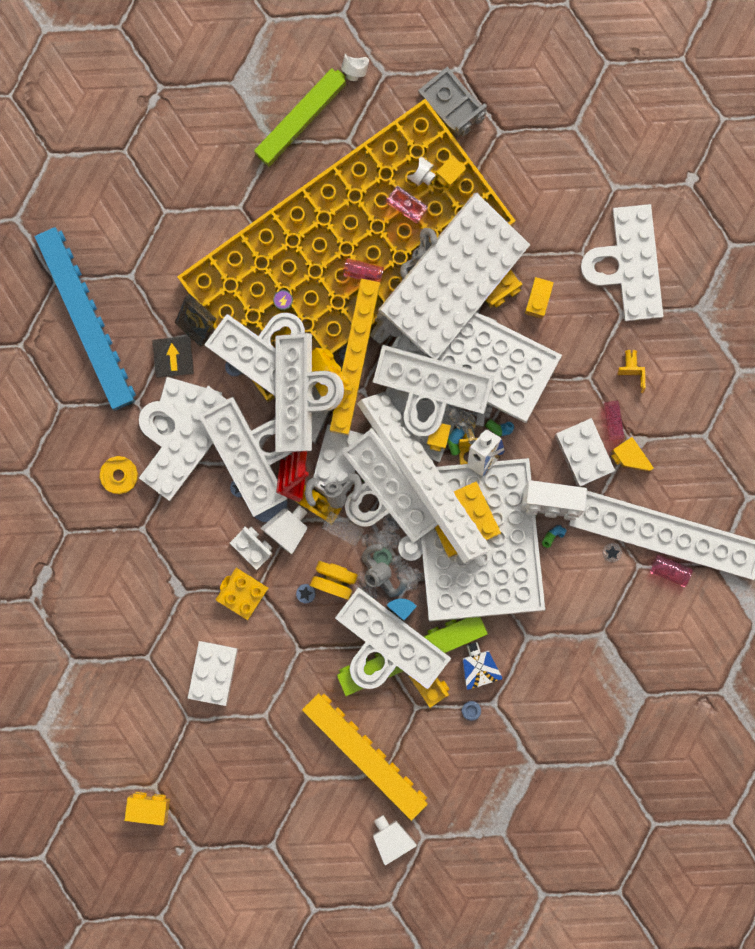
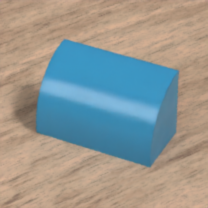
(402, 607)

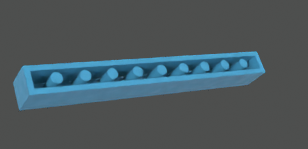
(85, 319)

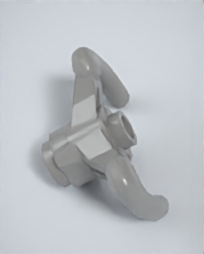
(419, 252)
(335, 491)
(380, 573)

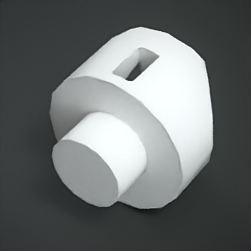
(354, 67)
(423, 173)
(410, 550)

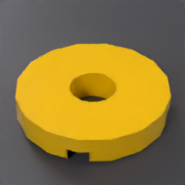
(107, 475)

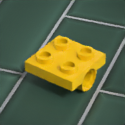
(241, 593)

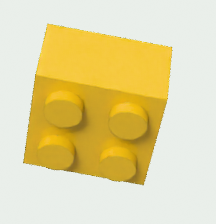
(147, 809)

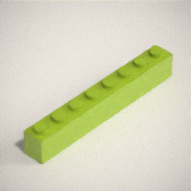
(446, 639)

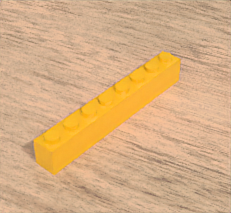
(356, 353)
(368, 759)

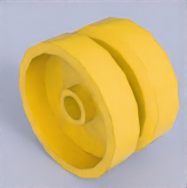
(333, 580)

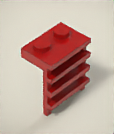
(292, 476)

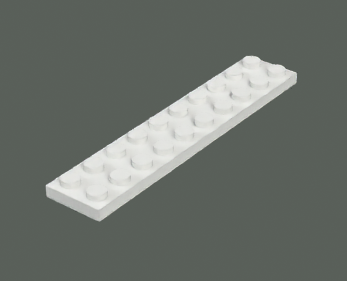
(424, 477)
(667, 535)

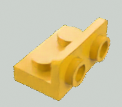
(508, 286)
(434, 693)

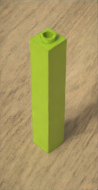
(300, 116)

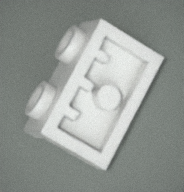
(251, 547)

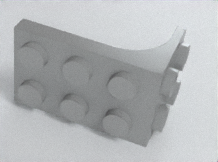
(453, 103)

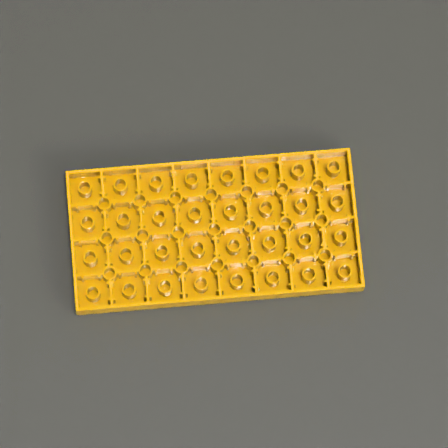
(334, 218)

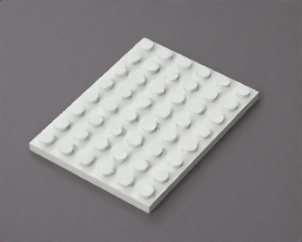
(505, 577)

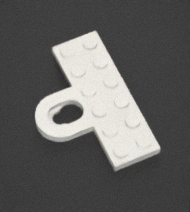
(636, 260)
(252, 353)
(434, 380)
(294, 392)
(182, 448)
(243, 455)
(389, 485)
(393, 639)

